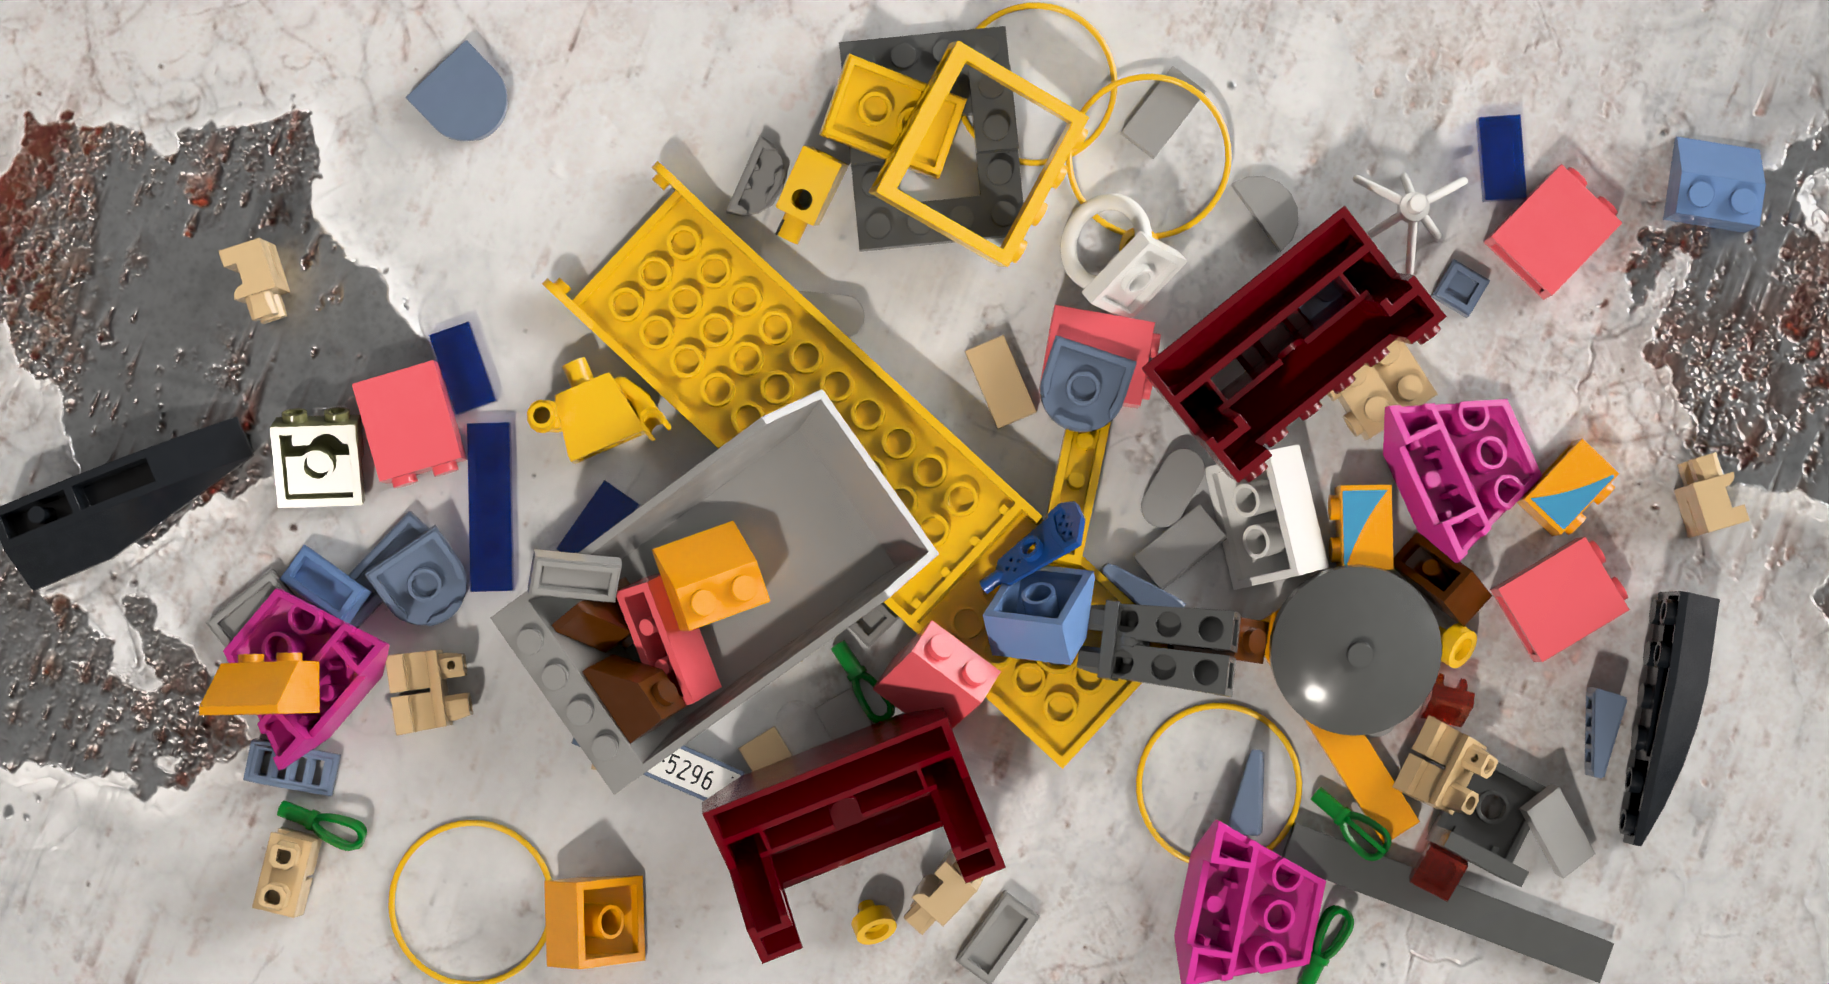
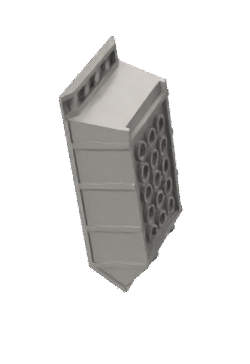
(826, 545)

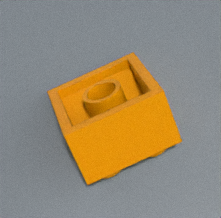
(710, 576)
(264, 687)
(594, 921)

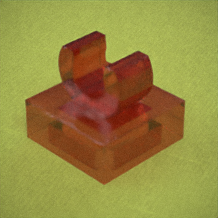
(1448, 703)
(1438, 871)

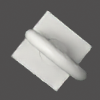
(1131, 274)

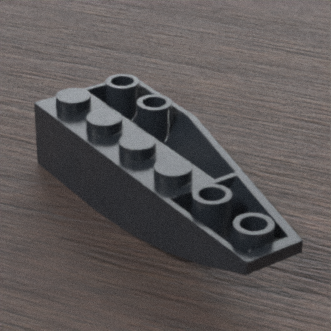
(116, 503)
(1670, 704)

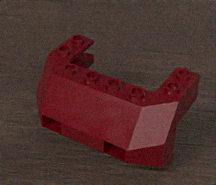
(1284, 354)
(842, 807)

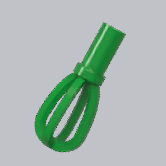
(855, 672)
(1343, 815)
(311, 820)
(1321, 959)

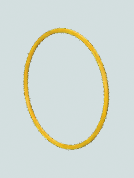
(1098, 37)
(1216, 114)
(1207, 706)
(391, 901)

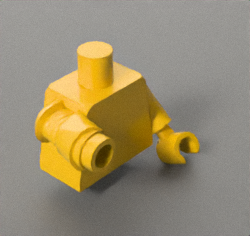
(596, 412)

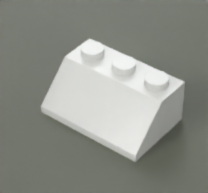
(1268, 521)

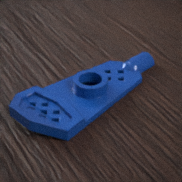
(1053, 539)

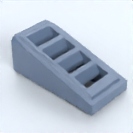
(1138, 590)
(1602, 724)
(328, 777)
(1248, 805)

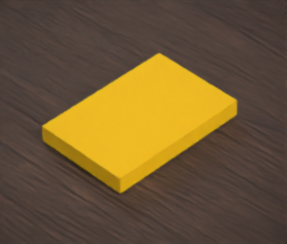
(874, 107)

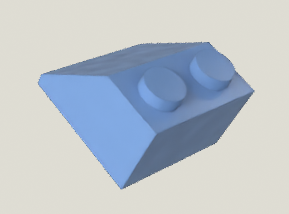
(1715, 185)
(1041, 615)

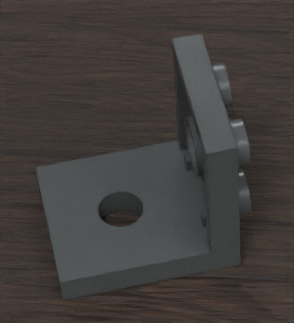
(1490, 842)

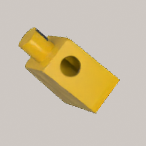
(818, 175)

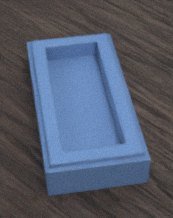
(325, 585)

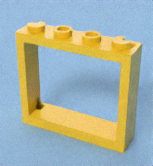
(919, 124)

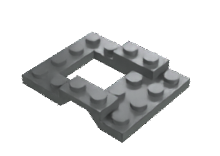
(995, 141)

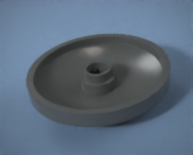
(1355, 650)

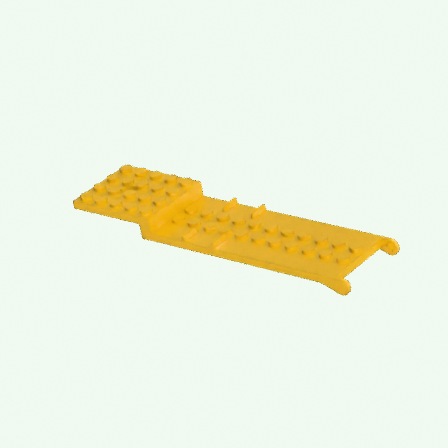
(740, 341)

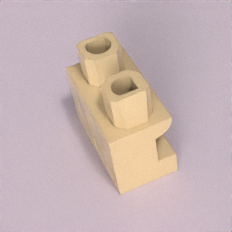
(261, 278)
(1704, 497)
(423, 671)
(1448, 787)
(284, 872)
(940, 895)

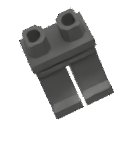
(1132, 628)

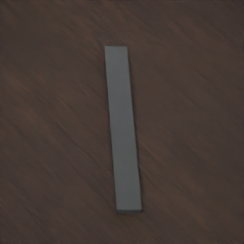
(1464, 911)

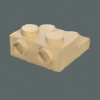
(1388, 383)

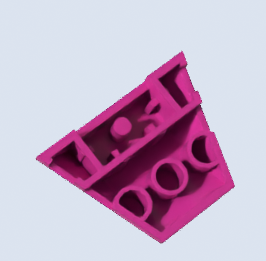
(1458, 467)
(348, 668)
(1243, 910)

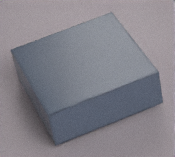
(1460, 288)

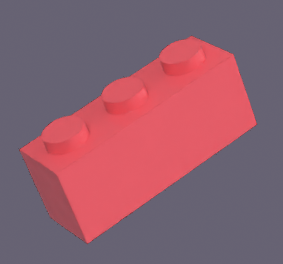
(662, 644)

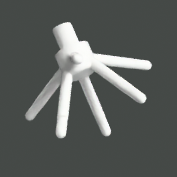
(1411, 209)

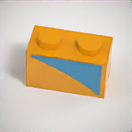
(1569, 488)
(1362, 526)

